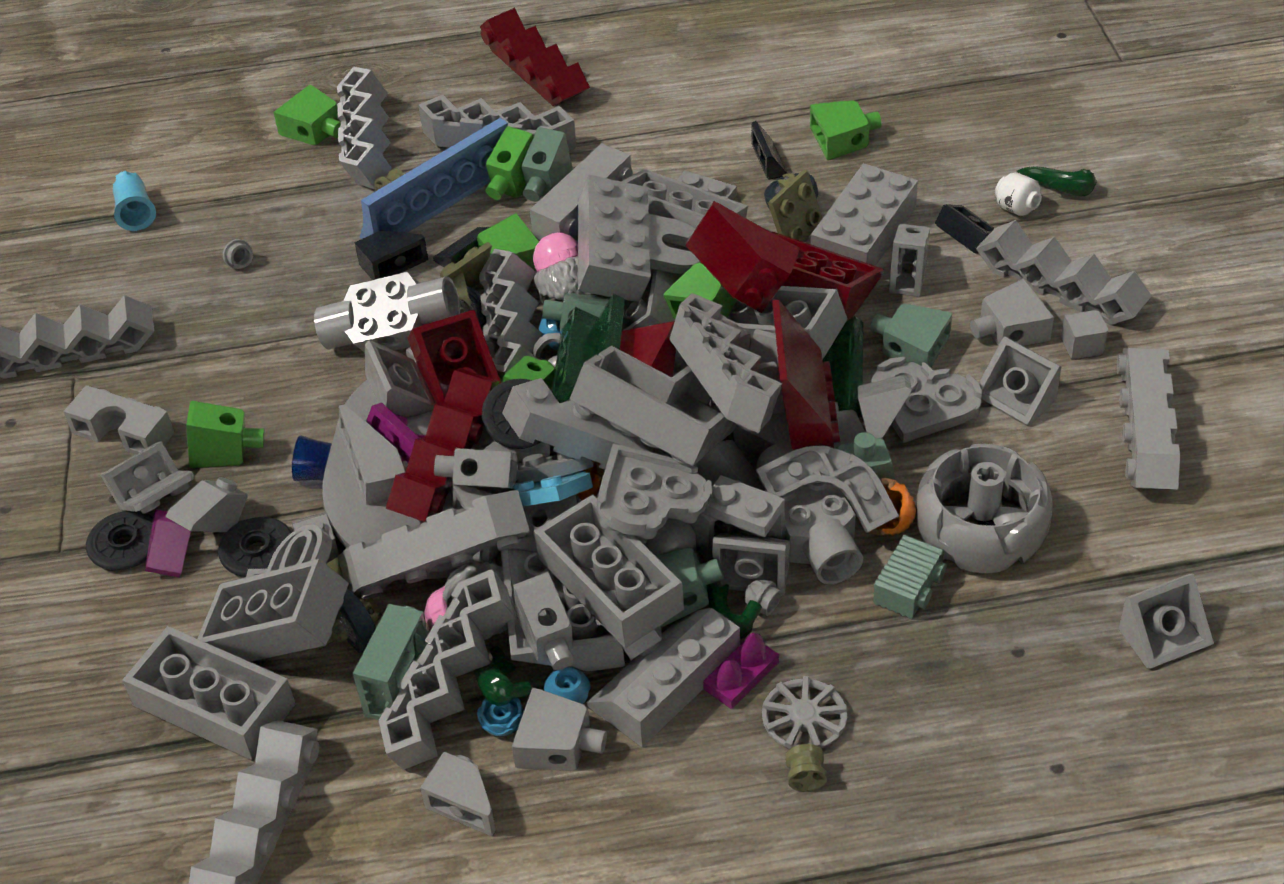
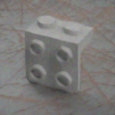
(145, 479)
(747, 509)

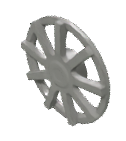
(804, 713)

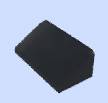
(766, 152)
(963, 226)
(458, 249)

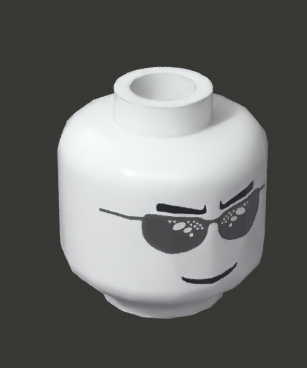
(1018, 194)

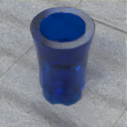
(309, 459)

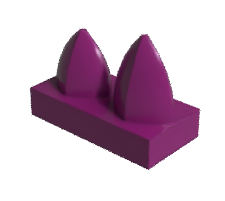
(393, 429)
(741, 671)

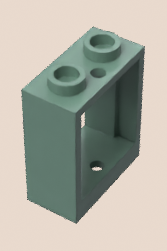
(388, 656)

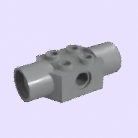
(385, 311)
(818, 526)

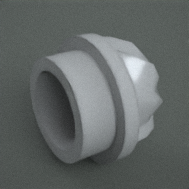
(237, 254)
(765, 594)

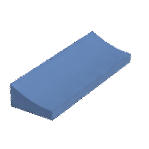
(432, 185)

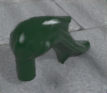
(1077, 183)
(718, 601)
(495, 683)

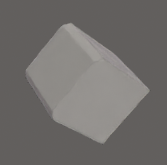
(1084, 334)

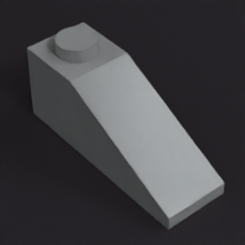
(371, 455)

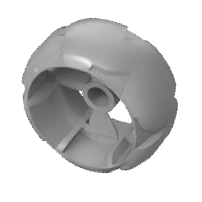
(987, 474)

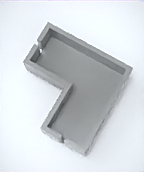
(652, 405)

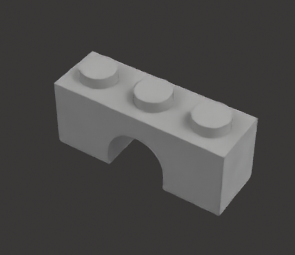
(99, 411)

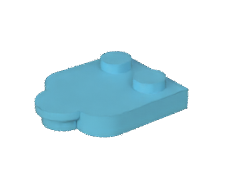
(553, 488)

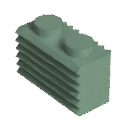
(909, 576)

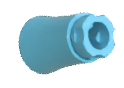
(132, 203)

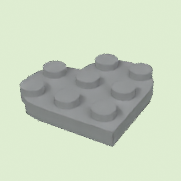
(936, 398)
(646, 490)

